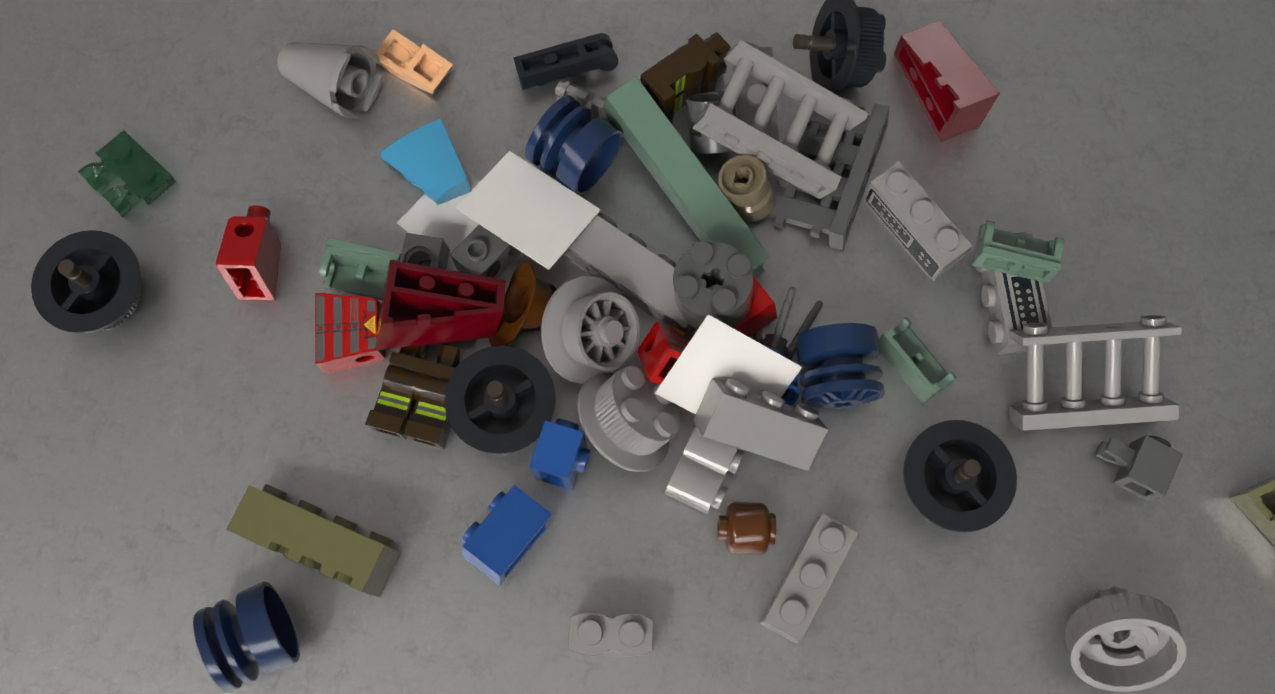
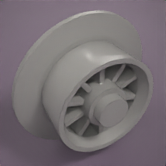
(588, 329)

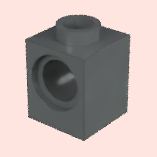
(422, 247)

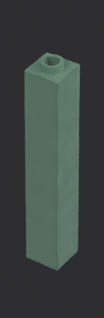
(680, 172)

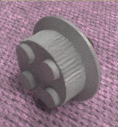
(627, 418)

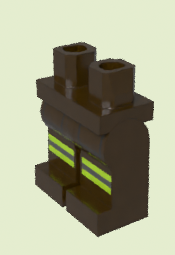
(686, 72)
(414, 396)

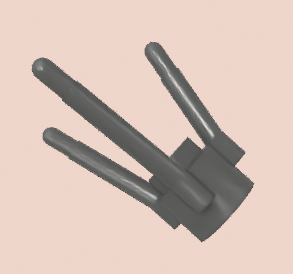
(776, 340)

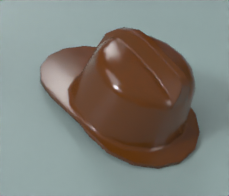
(523, 305)

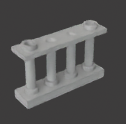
(751, 139)
(1112, 405)

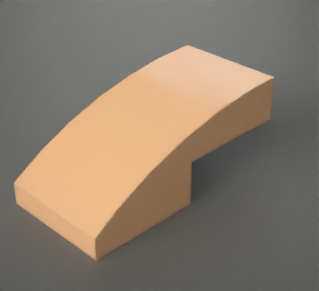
(412, 63)

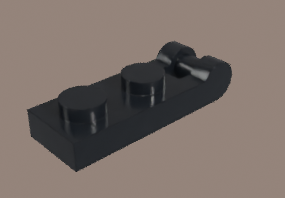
(566, 60)

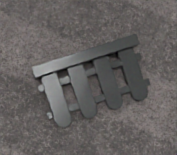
(849, 190)

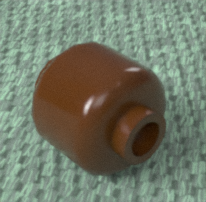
(747, 528)

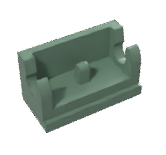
(1018, 254)
(355, 268)
(914, 361)

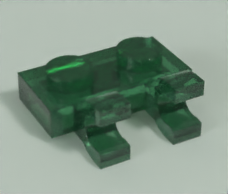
(134, 166)

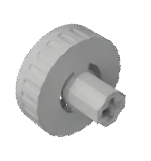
(1141, 639)

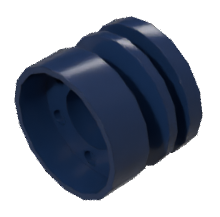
(573, 145)
(839, 365)
(246, 636)

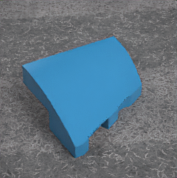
(429, 162)

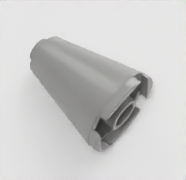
(333, 74)

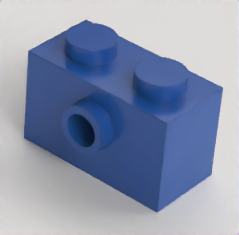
(560, 454)
(505, 534)

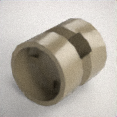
(747, 187)

